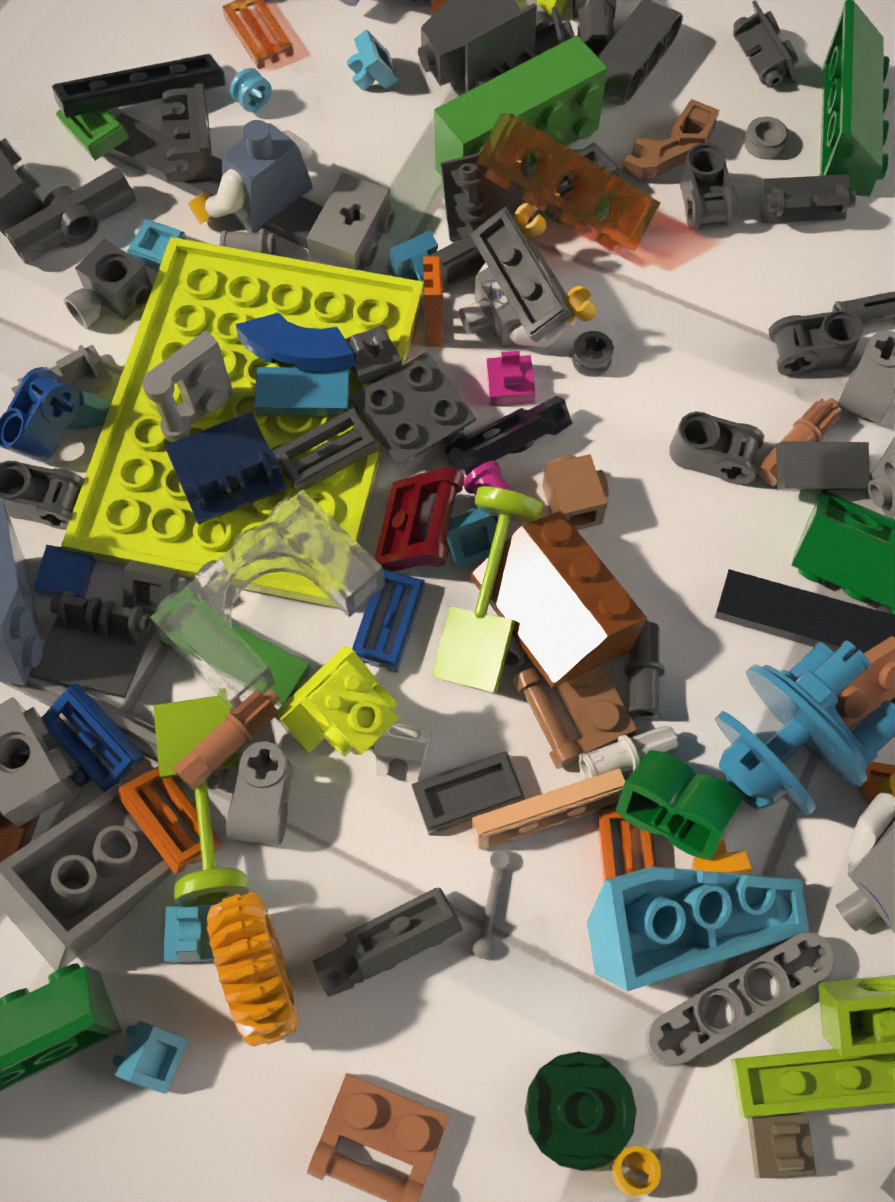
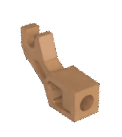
(692, 127)

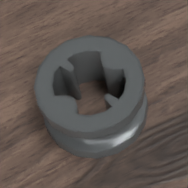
(597, 341)

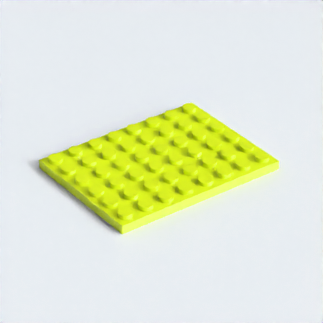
(131, 491)

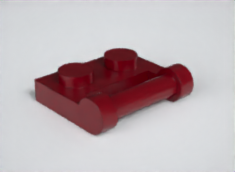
(407, 518)

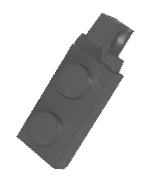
(388, 941)

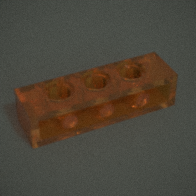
(629, 207)

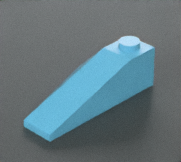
(685, 919)

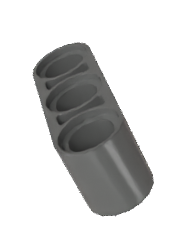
(639, 47)

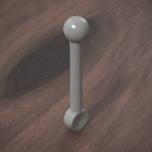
(499, 862)

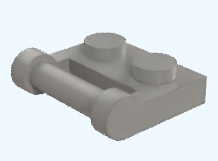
(201, 381)

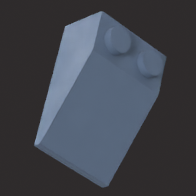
(19, 633)

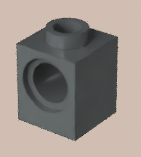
(116, 278)

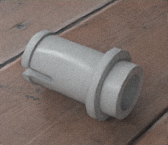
(257, 242)

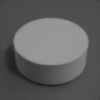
(766, 137)

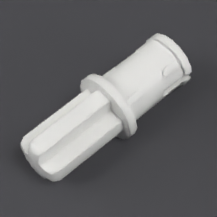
(627, 752)

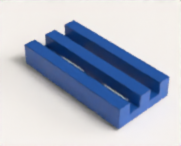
(376, 656)
(97, 732)

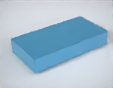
(301, 393)

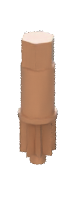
(808, 428)
(228, 737)

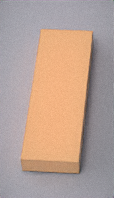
(548, 809)

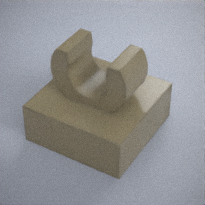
(781, 1146)

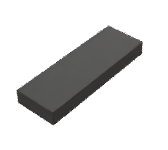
(520, 275)

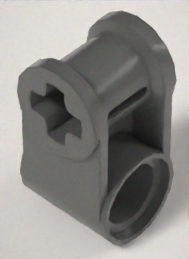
(707, 187)
(809, 341)
(719, 447)
(46, 493)

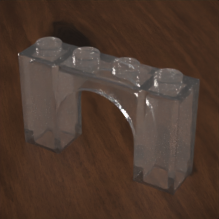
(294, 540)

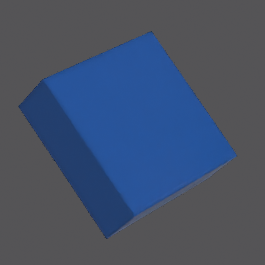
(63, 572)

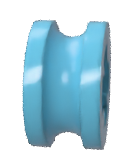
(250, 90)

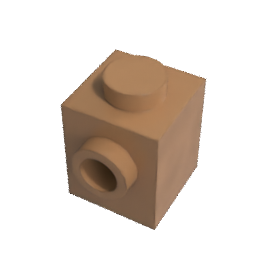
(576, 490)

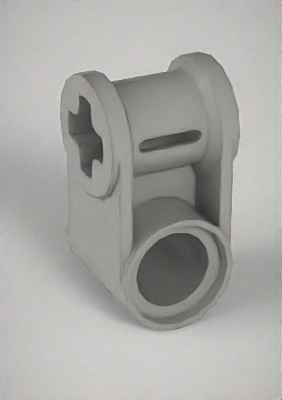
(873, 380)
(260, 805)

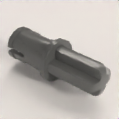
(645, 673)

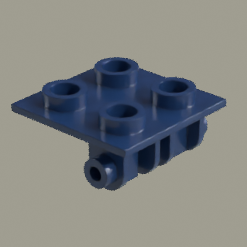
(225, 467)

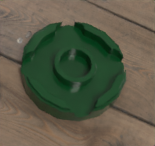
(580, 1111)

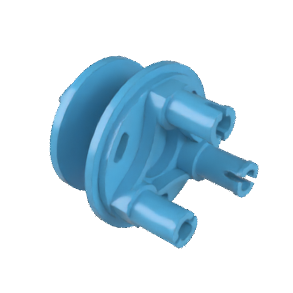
(806, 707)

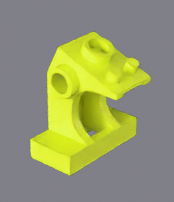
(340, 705)

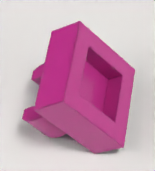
(510, 379)

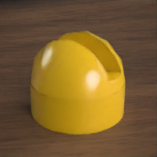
(642, 1162)

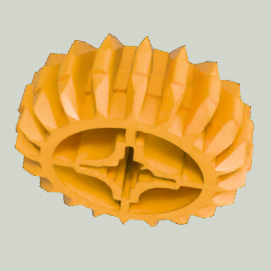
(252, 969)

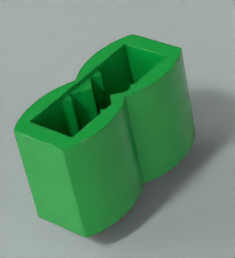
(676, 802)

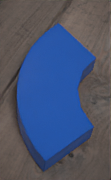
(308, 348)

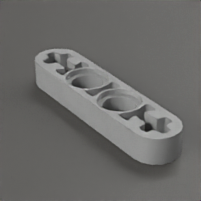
(743, 1004)

